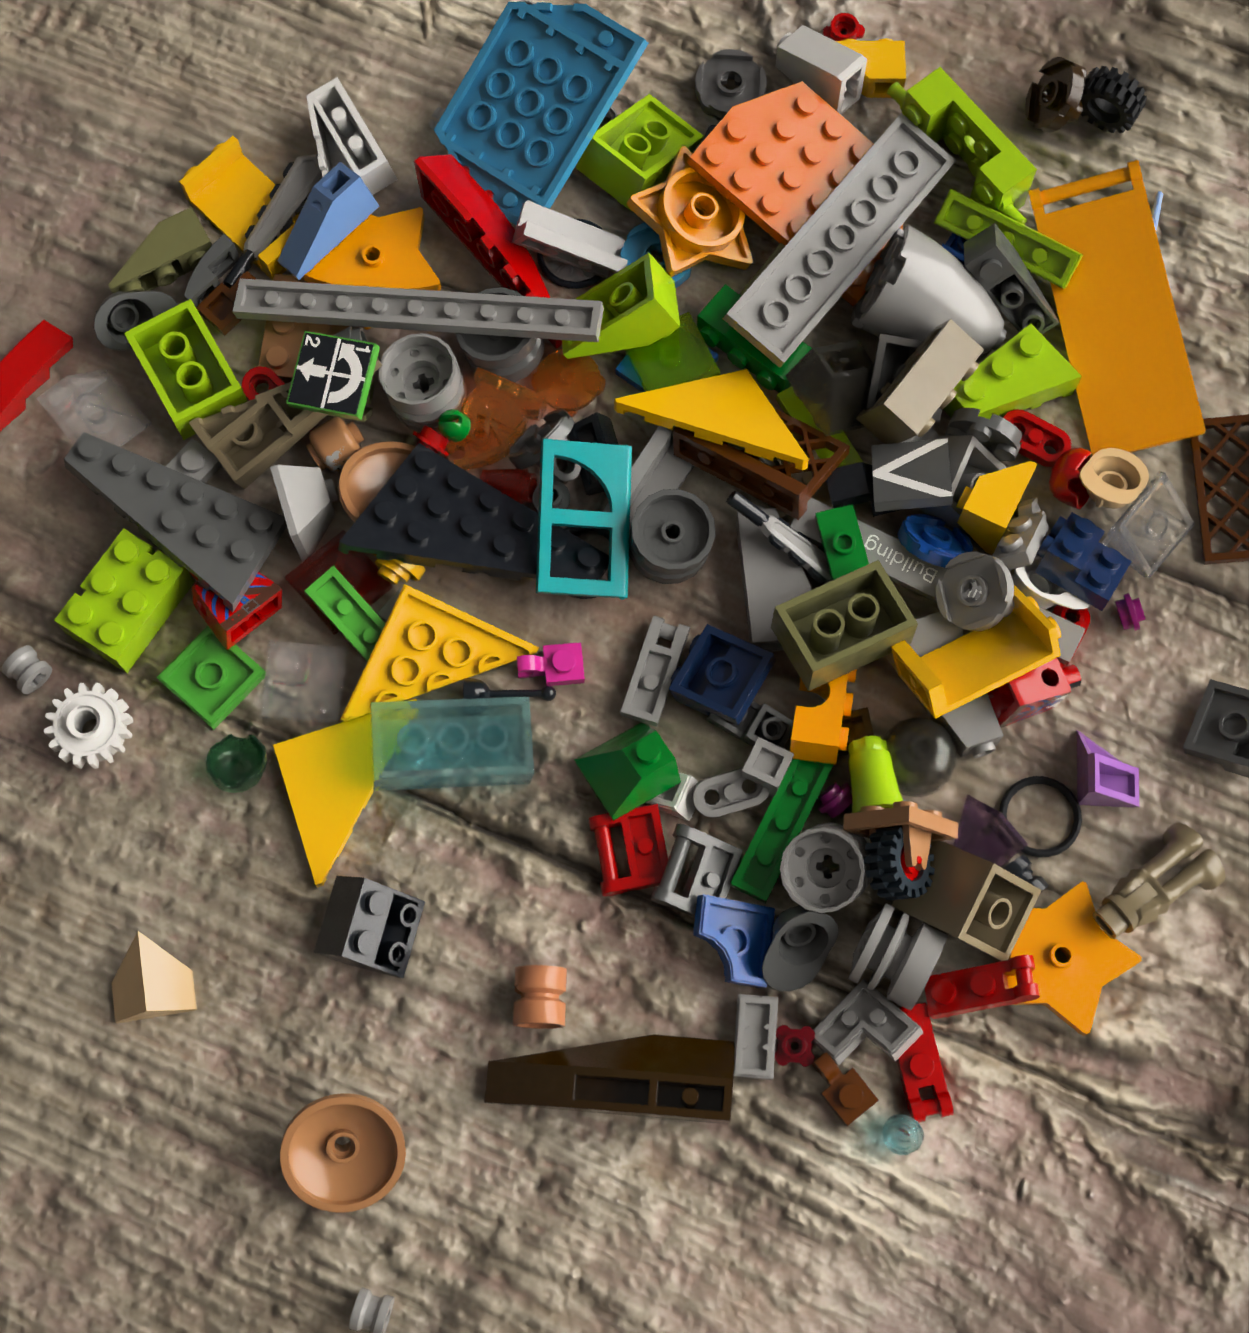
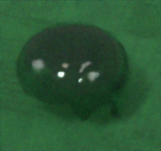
(236, 763)

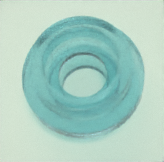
(900, 1142)

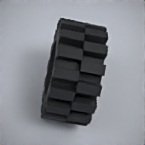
(1112, 99)

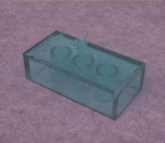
(451, 743)

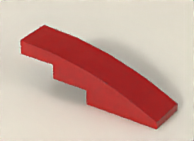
(28, 367)

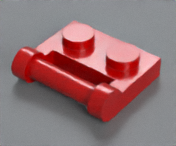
(643, 847)

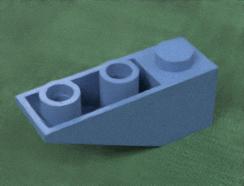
(328, 216)

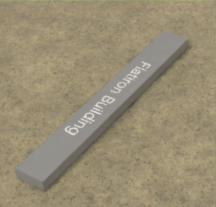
(917, 574)

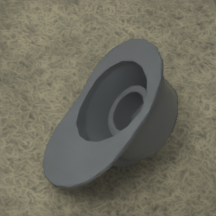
(125, 311)
(798, 948)

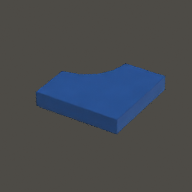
(739, 935)

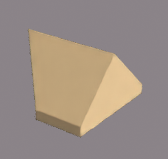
(151, 983)

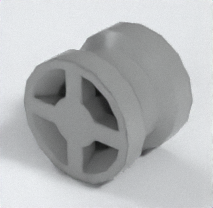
(26, 669)
(371, 1312)

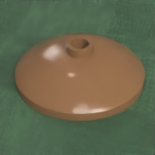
(367, 474)
(342, 1175)

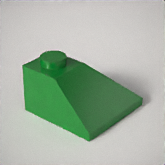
(629, 769)

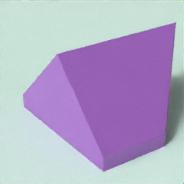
(1104, 778)

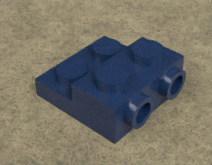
(1081, 563)
(721, 674)

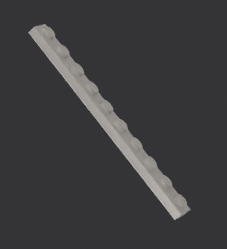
(419, 310)

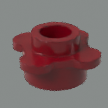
(801, 1055)

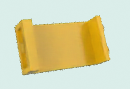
(230, 195)
(980, 658)

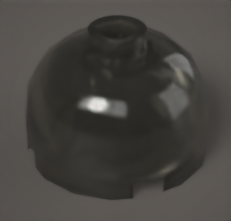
(921, 755)

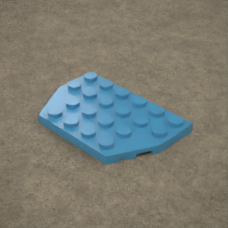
(536, 99)

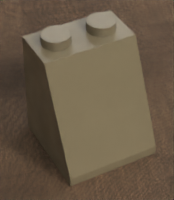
(973, 901)

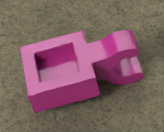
(560, 664)

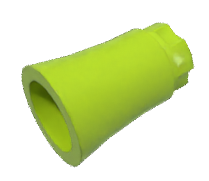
(872, 774)

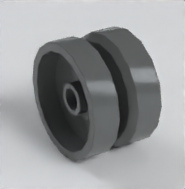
(502, 355)
(673, 514)

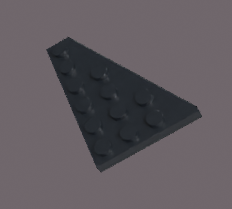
(452, 518)

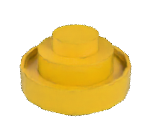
(396, 570)

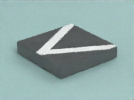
(911, 475)

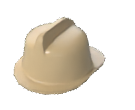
(1114, 477)

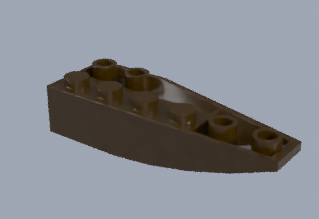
(623, 1077)

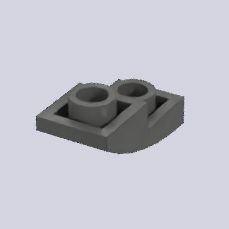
(757, 722)

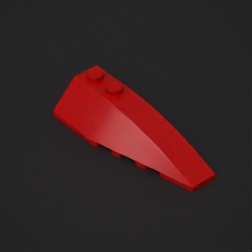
(478, 224)

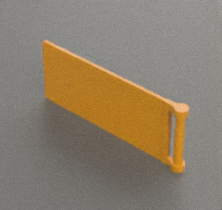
(1120, 317)

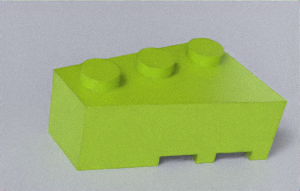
(1017, 377)

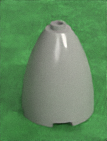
(921, 288)

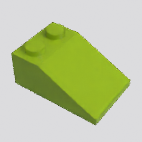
(636, 149)
(637, 309)

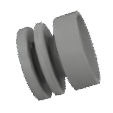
(419, 365)
(810, 882)
(897, 956)

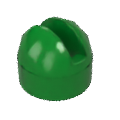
(454, 430)

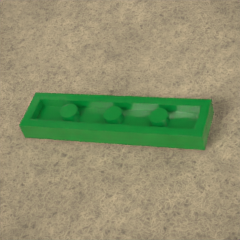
(780, 824)

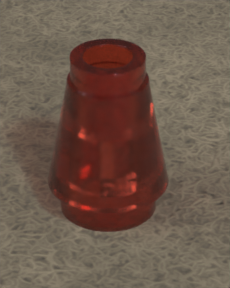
(512, 482)

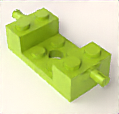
(948, 113)

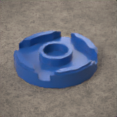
(931, 541)

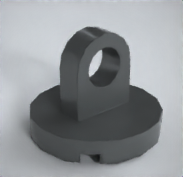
(527, 448)

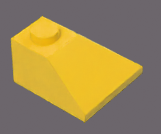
(992, 503)

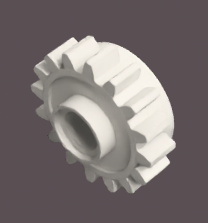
(78, 709)

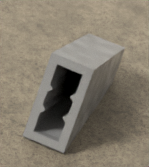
(767, 580)
(972, 724)

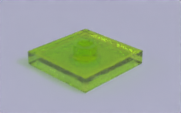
(674, 359)

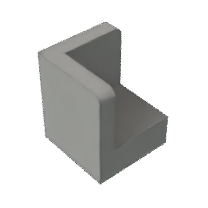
(767, 765)

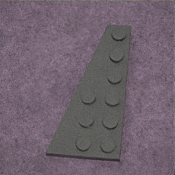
(191, 522)

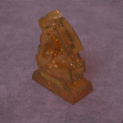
(497, 418)

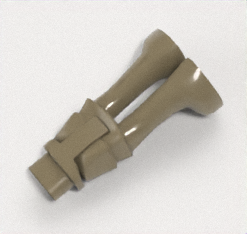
(1141, 898)

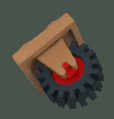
(900, 846)

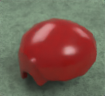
(1065, 478)

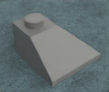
(305, 504)

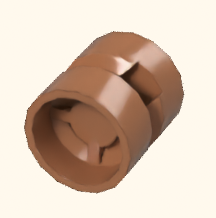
(539, 998)

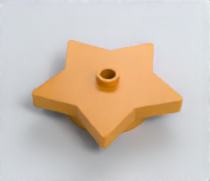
(692, 220)
(379, 254)
(1092, 957)

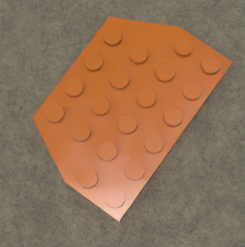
(783, 161)

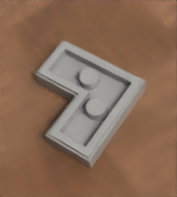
(865, 1015)

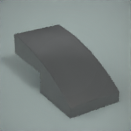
(211, 267)

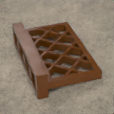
(1220, 424)
(758, 479)

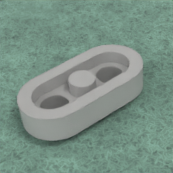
(730, 794)

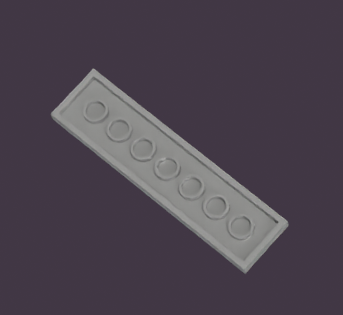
(839, 240)

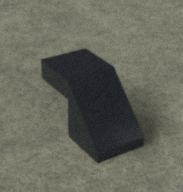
(853, 486)

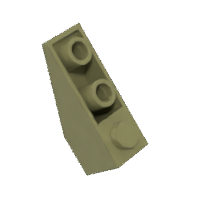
(164, 255)

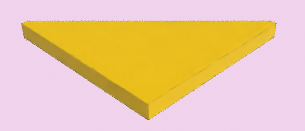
(720, 410)
(427, 649)
(327, 787)

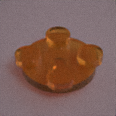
(568, 382)

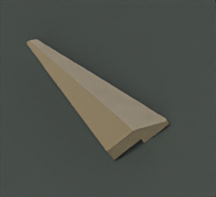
(256, 432)

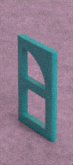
(612, 469)

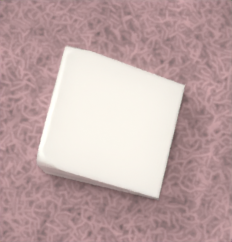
(677, 799)

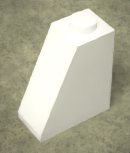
(823, 65)

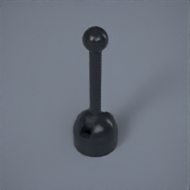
(478, 689)

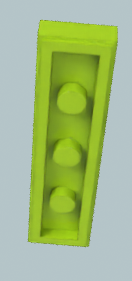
(1038, 252)

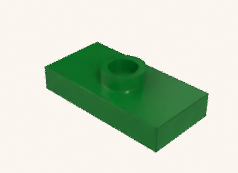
(841, 540)

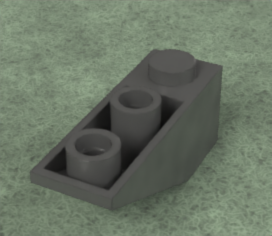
(1007, 280)

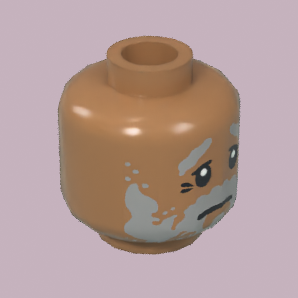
(334, 443)

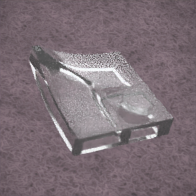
(303, 682)

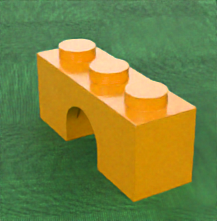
(818, 729)

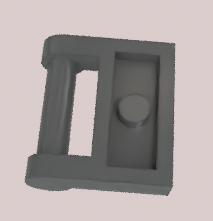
(709, 875)

